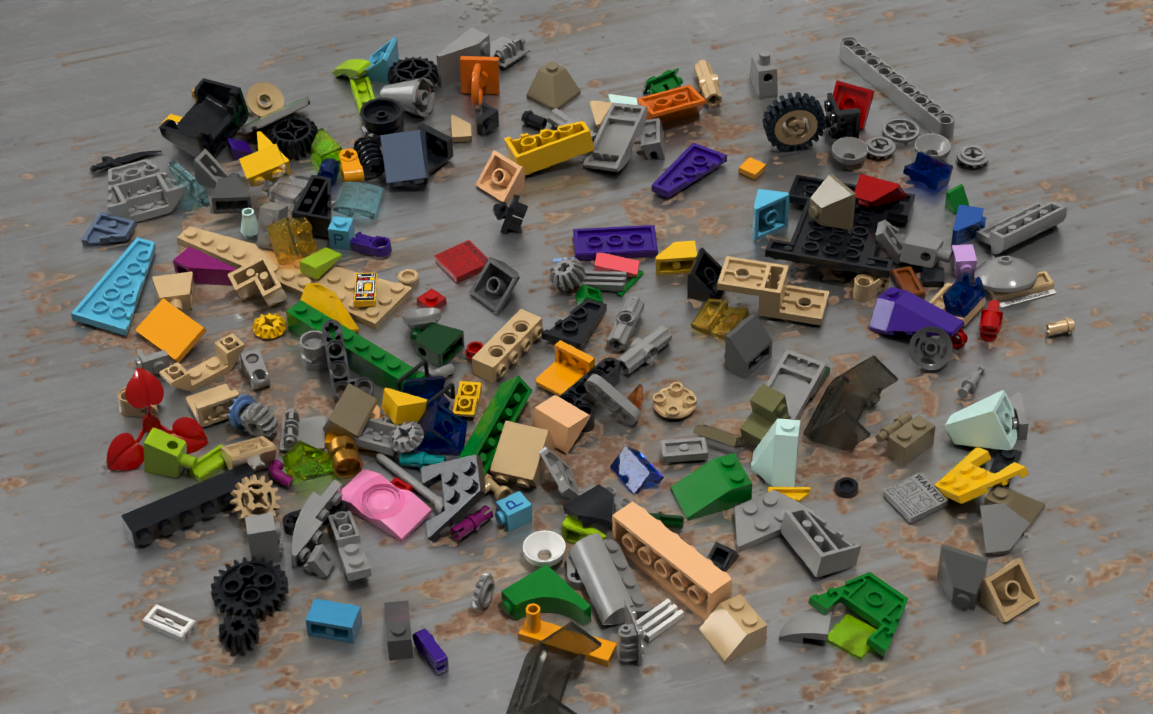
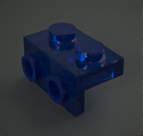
(929, 171)

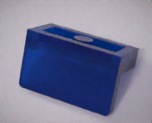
(426, 388)
(635, 469)

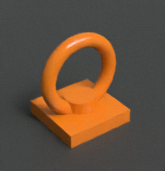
(479, 77)

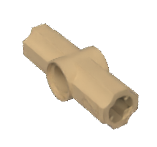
(707, 83)

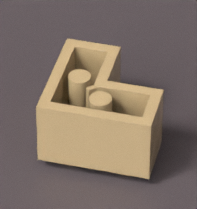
(258, 278)

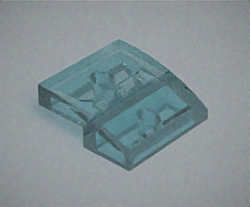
(185, 178)
(358, 198)

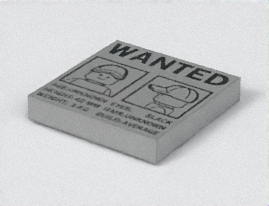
(915, 497)

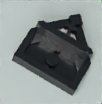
(592, 507)

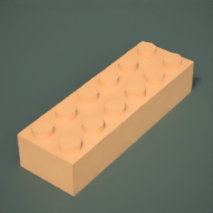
(670, 560)

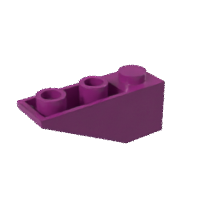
(204, 267)

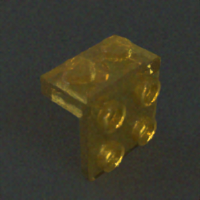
(292, 239)

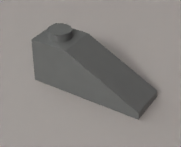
(398, 630)

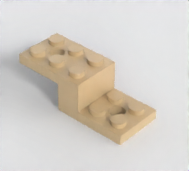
(775, 295)

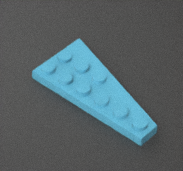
(117, 293)

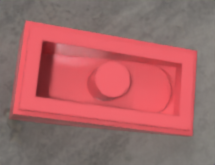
(609, 262)

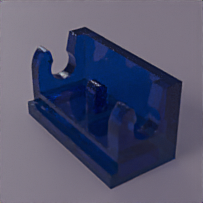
(963, 295)

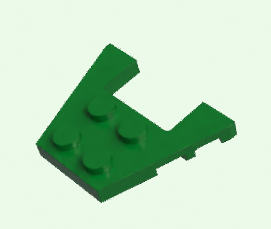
(872, 601)

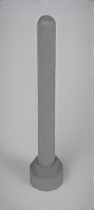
(418, 486)

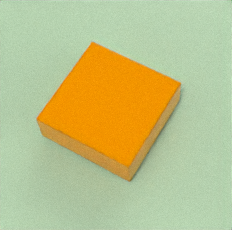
(752, 168)

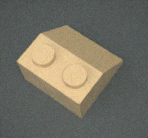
(734, 629)

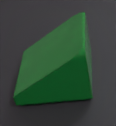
(956, 197)
(587, 292)

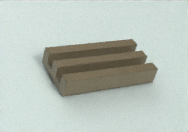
(718, 434)

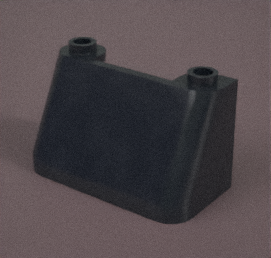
(211, 120)

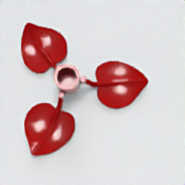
(142, 391)

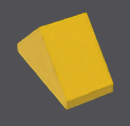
(402, 406)

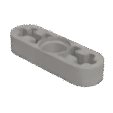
(604, 393)

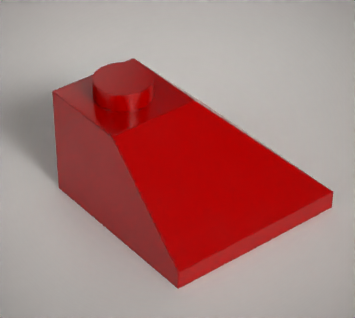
(876, 191)

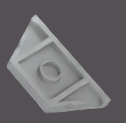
(761, 518)

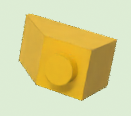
(676, 258)

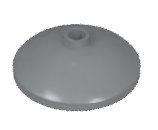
(1006, 274)

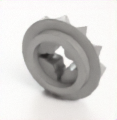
(885, 147)
(980, 156)
(404, 444)
(483, 592)

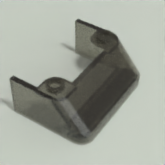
(843, 403)
(548, 670)

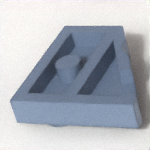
(108, 229)

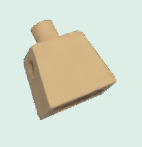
(176, 289)

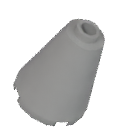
(413, 95)

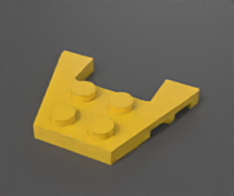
(970, 481)

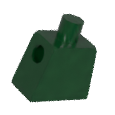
(438, 343)

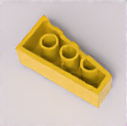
(550, 146)

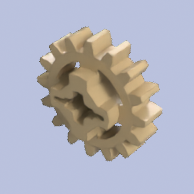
(248, 495)

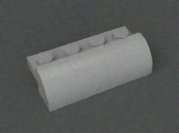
(1022, 225)
(607, 578)

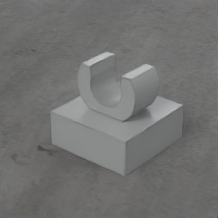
(320, 561)

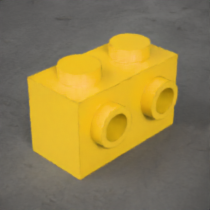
(263, 165)

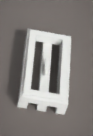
(655, 618)
(167, 626)

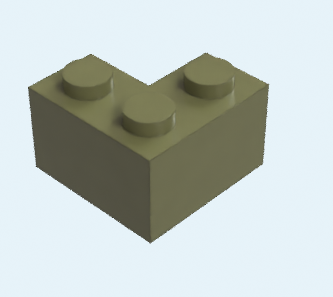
(766, 408)

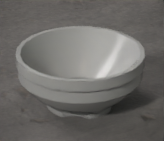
(933, 144)
(849, 147)
(421, 318)

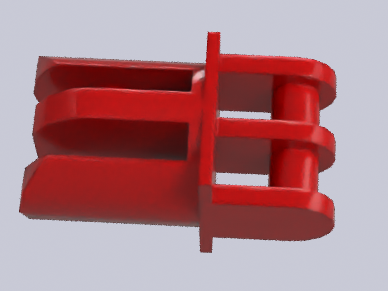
(990, 321)

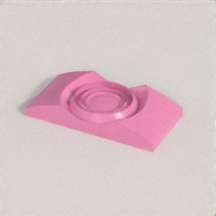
(384, 505)

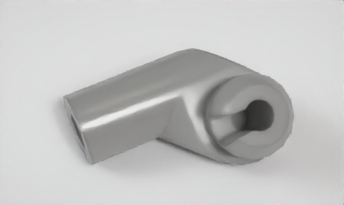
(444, 371)

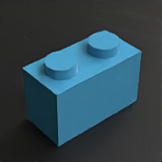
(334, 621)

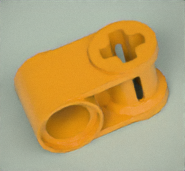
(350, 166)

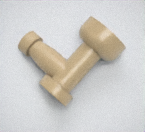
(499, 491)

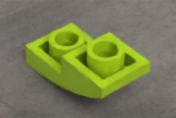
(352, 68)

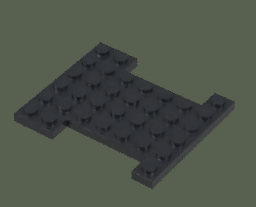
(837, 247)

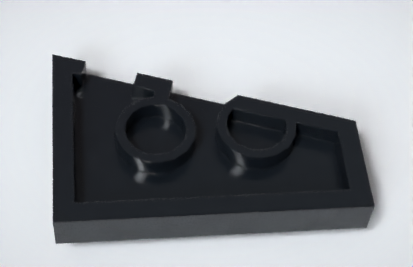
(578, 325)

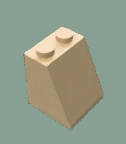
(518, 455)

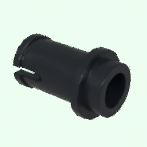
(534, 120)

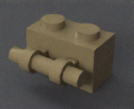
(907, 438)

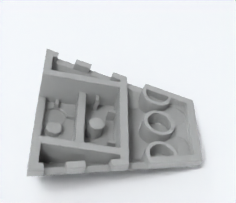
(141, 191)

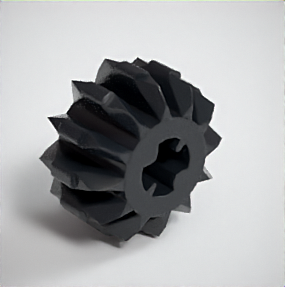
(238, 633)

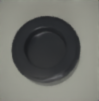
(846, 487)

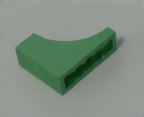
(549, 592)

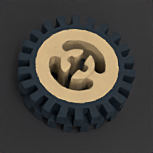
(797, 131)

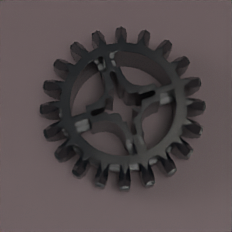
(413, 69)
(293, 135)

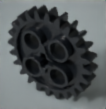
(249, 588)

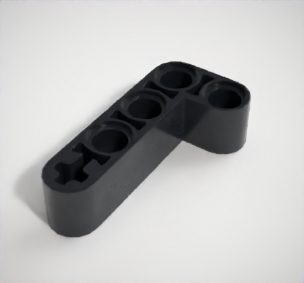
(340, 361)
(579, 397)

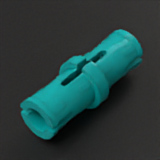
(420, 459)

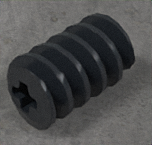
(369, 156)

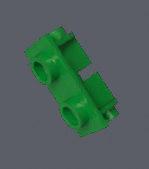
(668, 78)

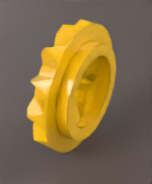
(266, 331)

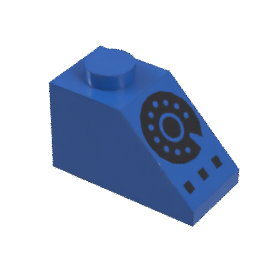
(967, 223)

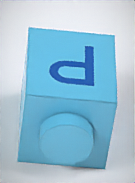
(341, 232)
(513, 511)

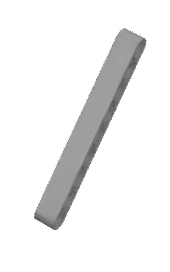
(897, 87)

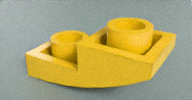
(467, 399)

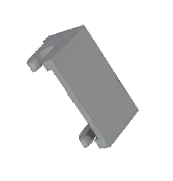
(653, 138)

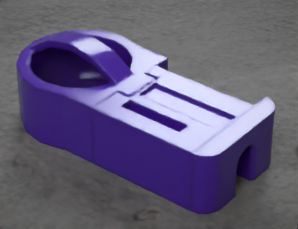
(369, 245)
(431, 650)

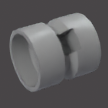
(313, 351)

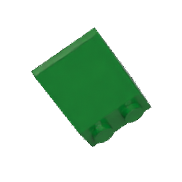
(713, 488)

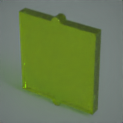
(851, 636)

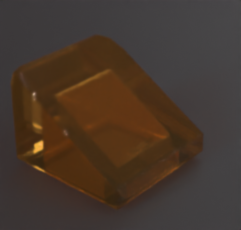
(636, 397)

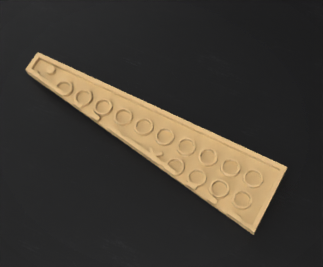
(340, 280)

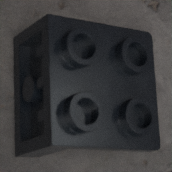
(841, 122)
(438, 147)

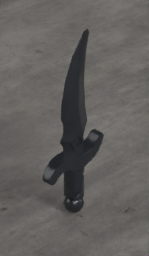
(109, 162)

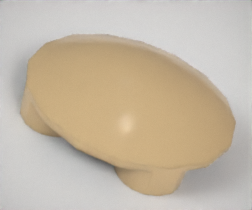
(674, 401)

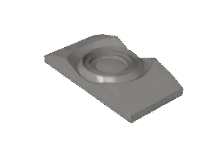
(616, 137)
(797, 379)

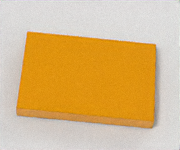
(171, 330)

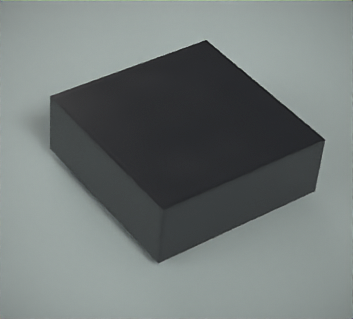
(933, 277)

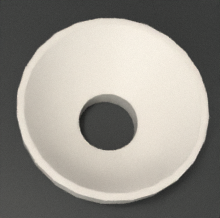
(544, 543)

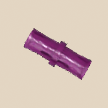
(471, 523)

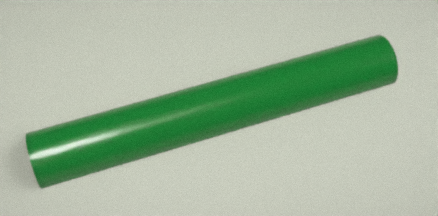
(630, 283)

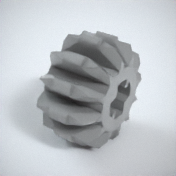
(567, 274)
(259, 420)

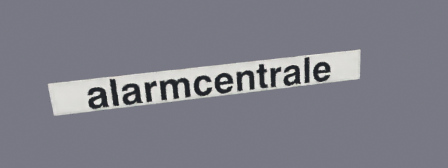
(1026, 298)

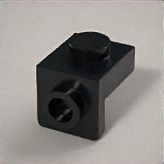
(488, 120)

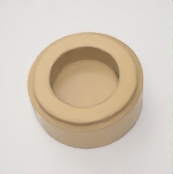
(408, 277)

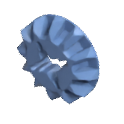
(234, 417)

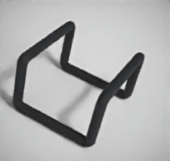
(445, 389)

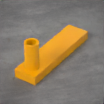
(536, 630)

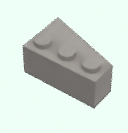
(818, 544)

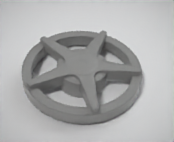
(901, 130)

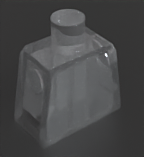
(286, 189)

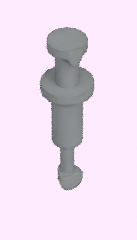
(969, 385)

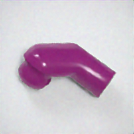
(278, 475)

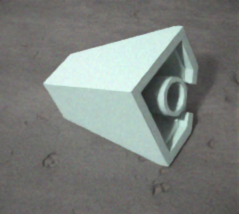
(984, 424)
(777, 454)

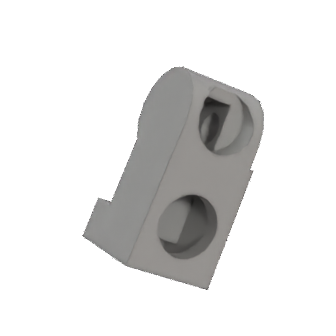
(255, 370)

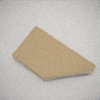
(460, 130)

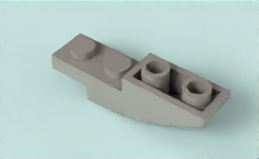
(310, 521)
(349, 546)

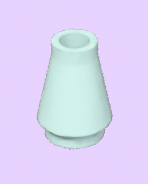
(249, 224)

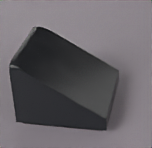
(722, 556)

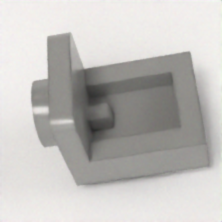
(153, 362)

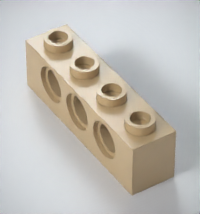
(507, 346)

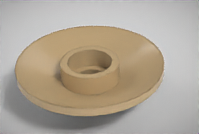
(264, 92)

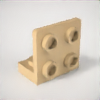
(212, 404)

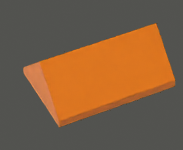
(673, 103)

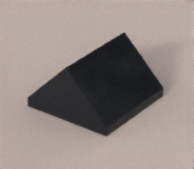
(704, 277)

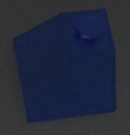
(442, 431)

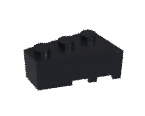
(316, 205)

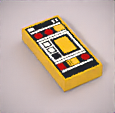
(365, 290)

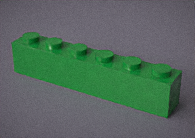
(504, 406)

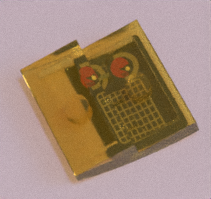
(718, 318)

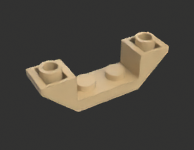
(227, 353)

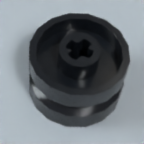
(381, 117)

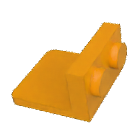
(566, 370)

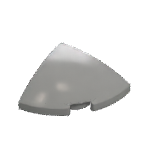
(807, 624)

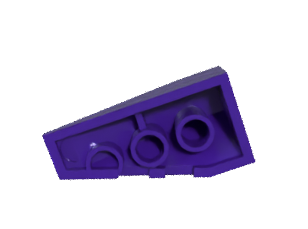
(906, 312)

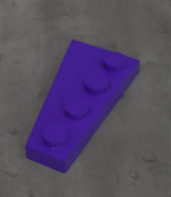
(688, 168)

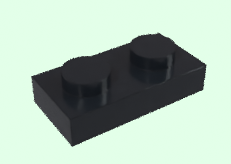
(1004, 459)

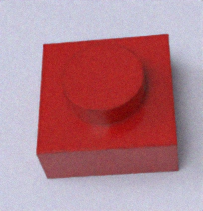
(431, 299)

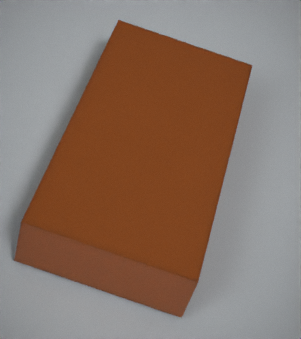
(906, 280)

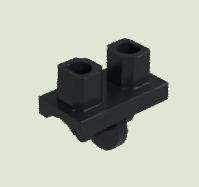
(516, 208)

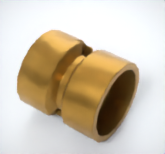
(345, 457)

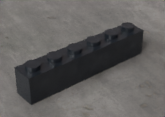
(184, 507)

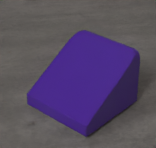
(238, 148)

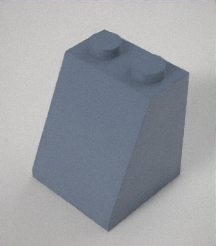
(405, 157)

